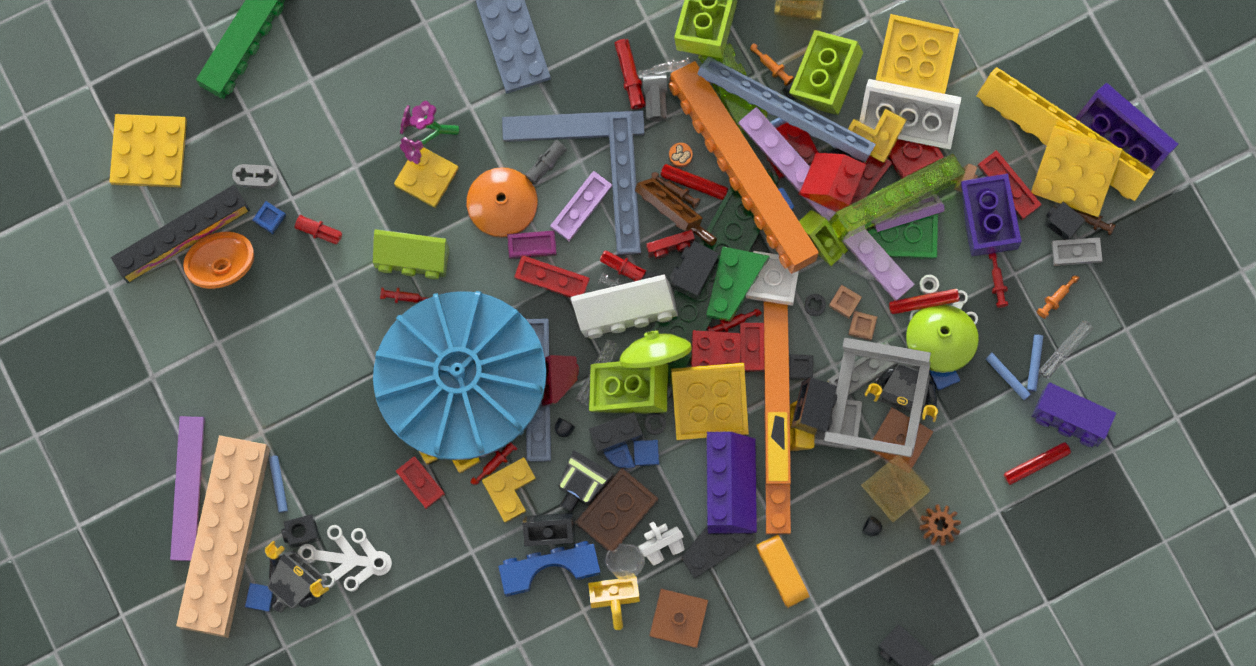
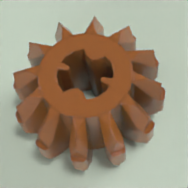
(948, 522)

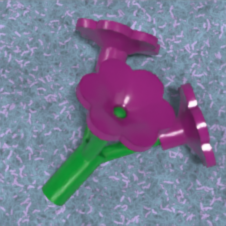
(422, 118)

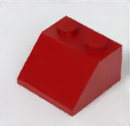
(832, 180)

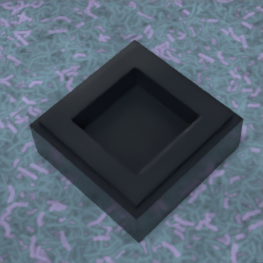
(800, 367)

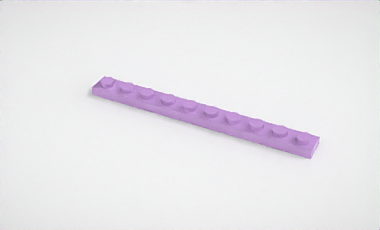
(795, 171)

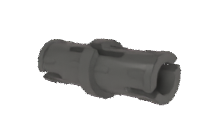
(546, 162)

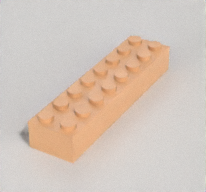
(223, 536)

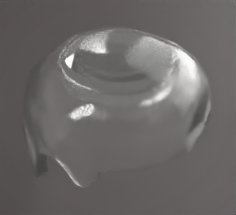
(625, 561)

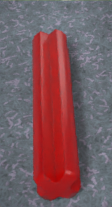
(694, 182)
(924, 301)
(1037, 463)

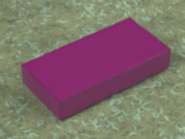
(532, 244)

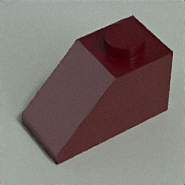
(560, 377)

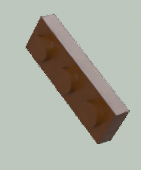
(668, 204)

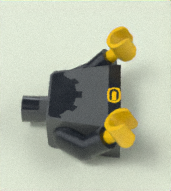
(898, 387)
(293, 580)

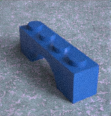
(518, 575)

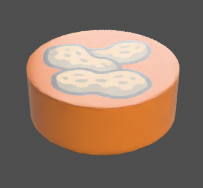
(680, 155)

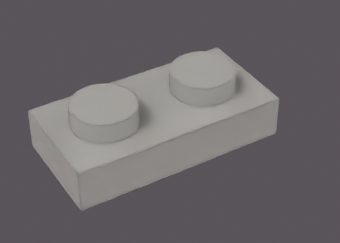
(1076, 251)

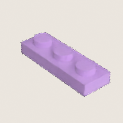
(581, 206)

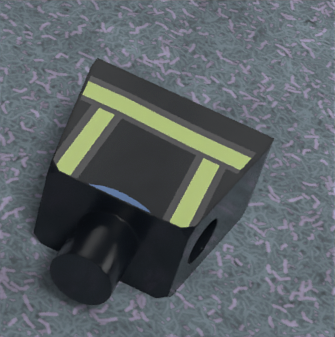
(582, 481)

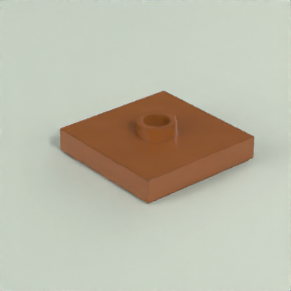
(895, 430)
(678, 618)

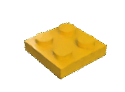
(428, 178)

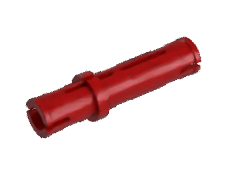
(632, 82)

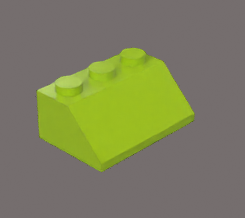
(826, 71)
(410, 254)

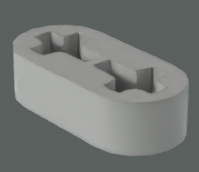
(254, 182)

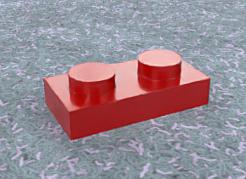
(661, 247)
(752, 347)
(420, 482)

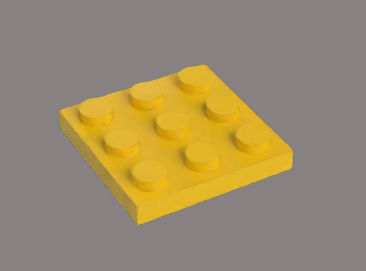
(917, 54)
(148, 150)
(1076, 170)
(709, 400)

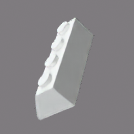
(928, 114)
(625, 306)

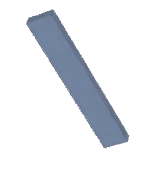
(564, 126)
(624, 184)
(539, 430)

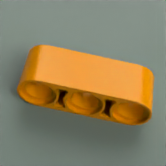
(782, 571)

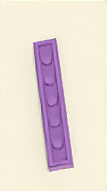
(187, 487)

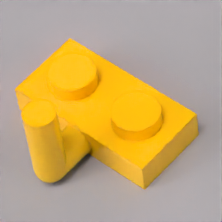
(613, 594)

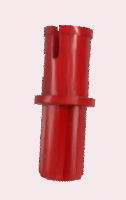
(318, 229)
(622, 266)

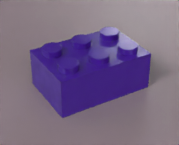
(1073, 415)

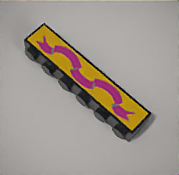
(180, 234)

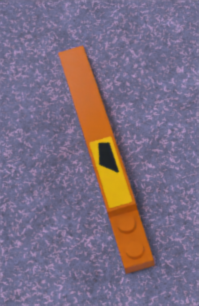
(777, 418)

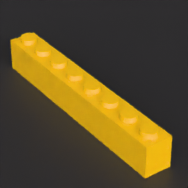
(1040, 116)

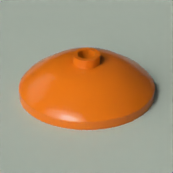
(503, 217)
(218, 260)

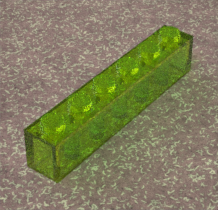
(896, 197)

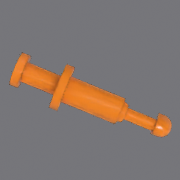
(773, 66)
(1052, 302)

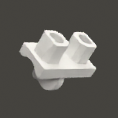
(652, 548)

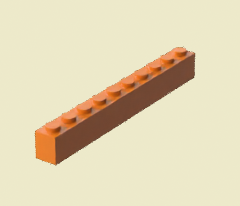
(743, 168)

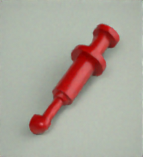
(999, 287)
(401, 296)
(725, 325)
(495, 462)

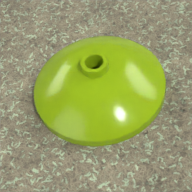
(654, 350)
(949, 350)

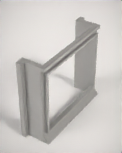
(886, 353)

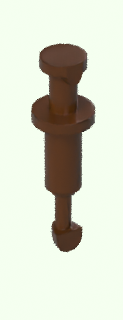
(682, 194)
(1097, 222)

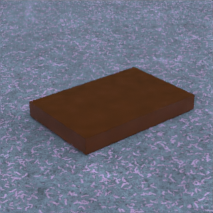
(616, 510)

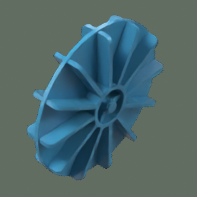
(459, 375)

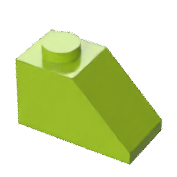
(823, 237)

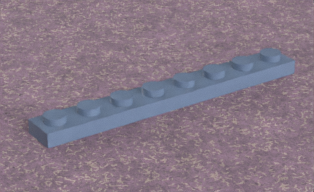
(786, 109)

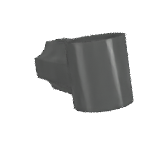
(655, 92)

